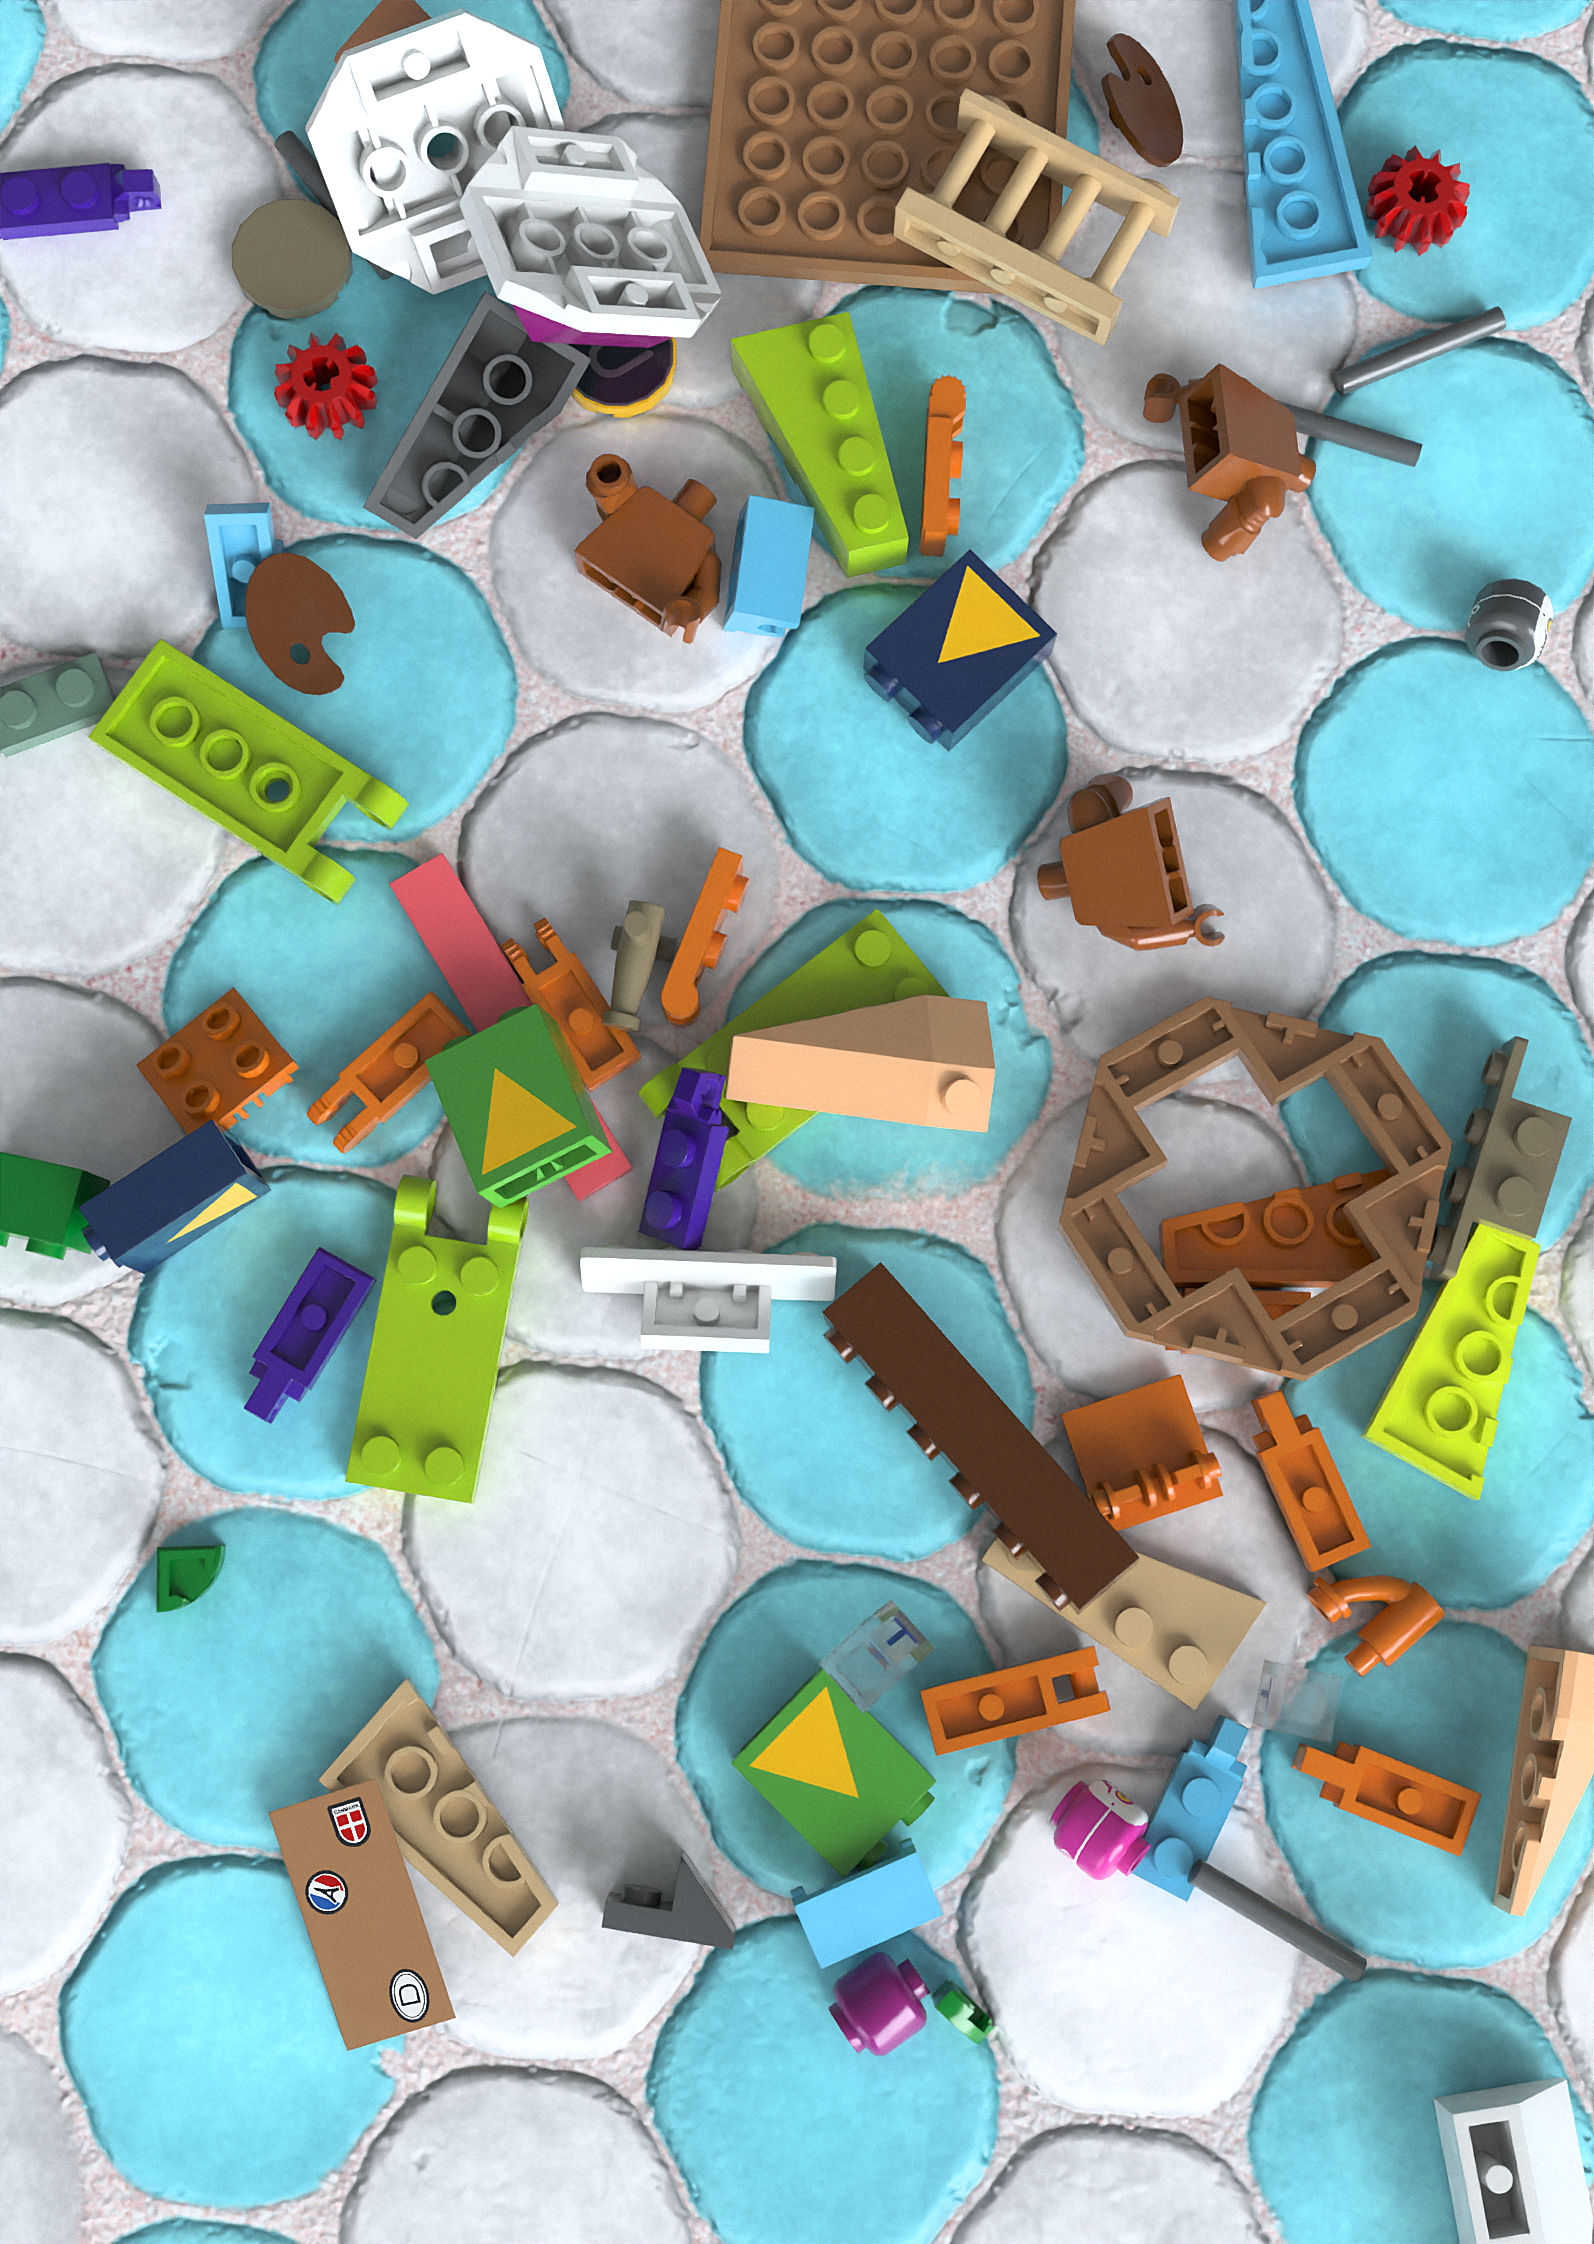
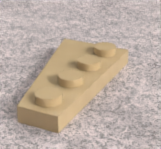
(1155, 1620)
(446, 1819)

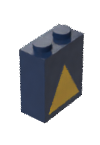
(957, 651)
(172, 1199)

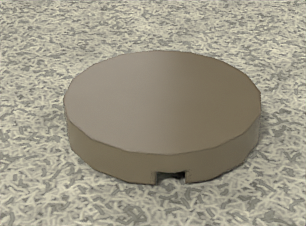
(291, 258)

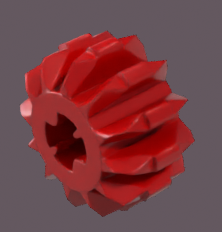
(1414, 178)
(302, 383)

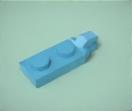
(1193, 1808)

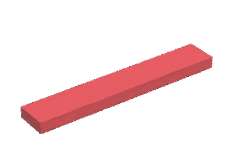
(482, 978)

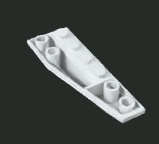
(1515, 2165)

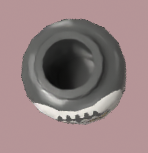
(1509, 624)

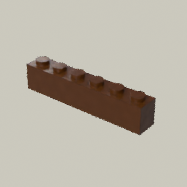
(979, 1439)

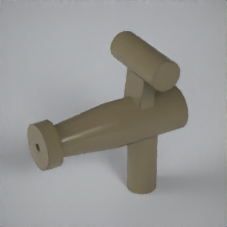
(637, 948)

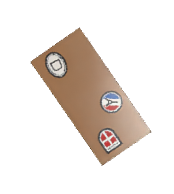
(362, 1914)

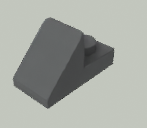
(691, 1917)

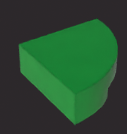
(186, 1574)
(962, 2012)

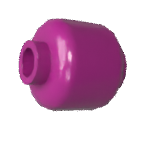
(879, 2004)

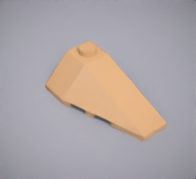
(892, 1061)
(1548, 1769)

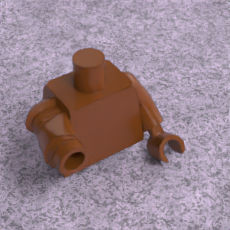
(1235, 450)
(651, 548)
(1125, 870)

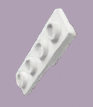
(707, 1296)

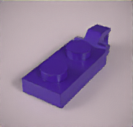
(73, 199)
(686, 1161)
(306, 1332)

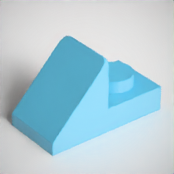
(238, 541)

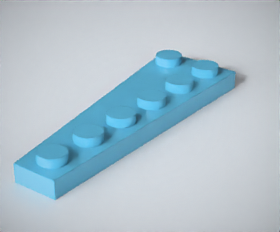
(1294, 155)

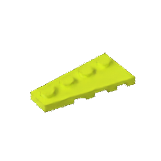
(1453, 1375)

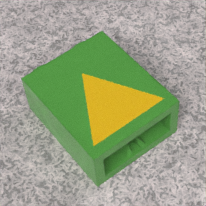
(517, 1105)
(835, 1774)

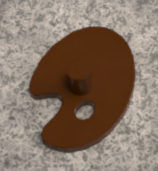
(1140, 109)
(291, 604)

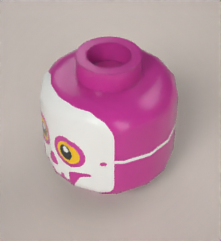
(1100, 1829)

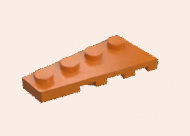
(1275, 1241)

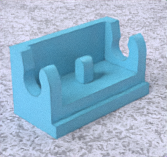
(768, 567)
(867, 1907)

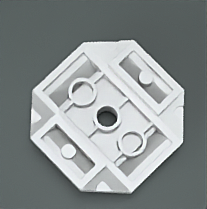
(384, 110)
(587, 242)

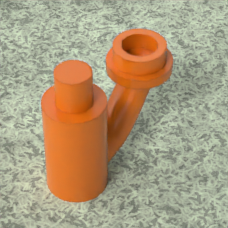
(1393, 1630)

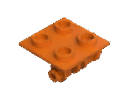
(218, 1065)
(1142, 1453)

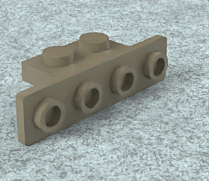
(1506, 1166)

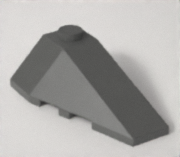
(475, 416)

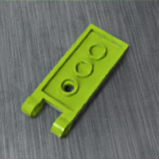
(225, 751)
(857, 970)
(429, 1372)

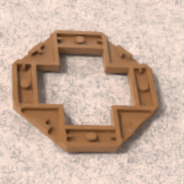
(1225, 1315)

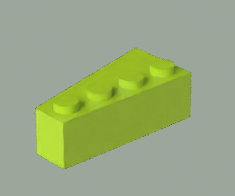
(824, 423)

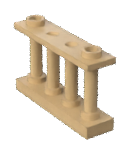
(1035, 275)

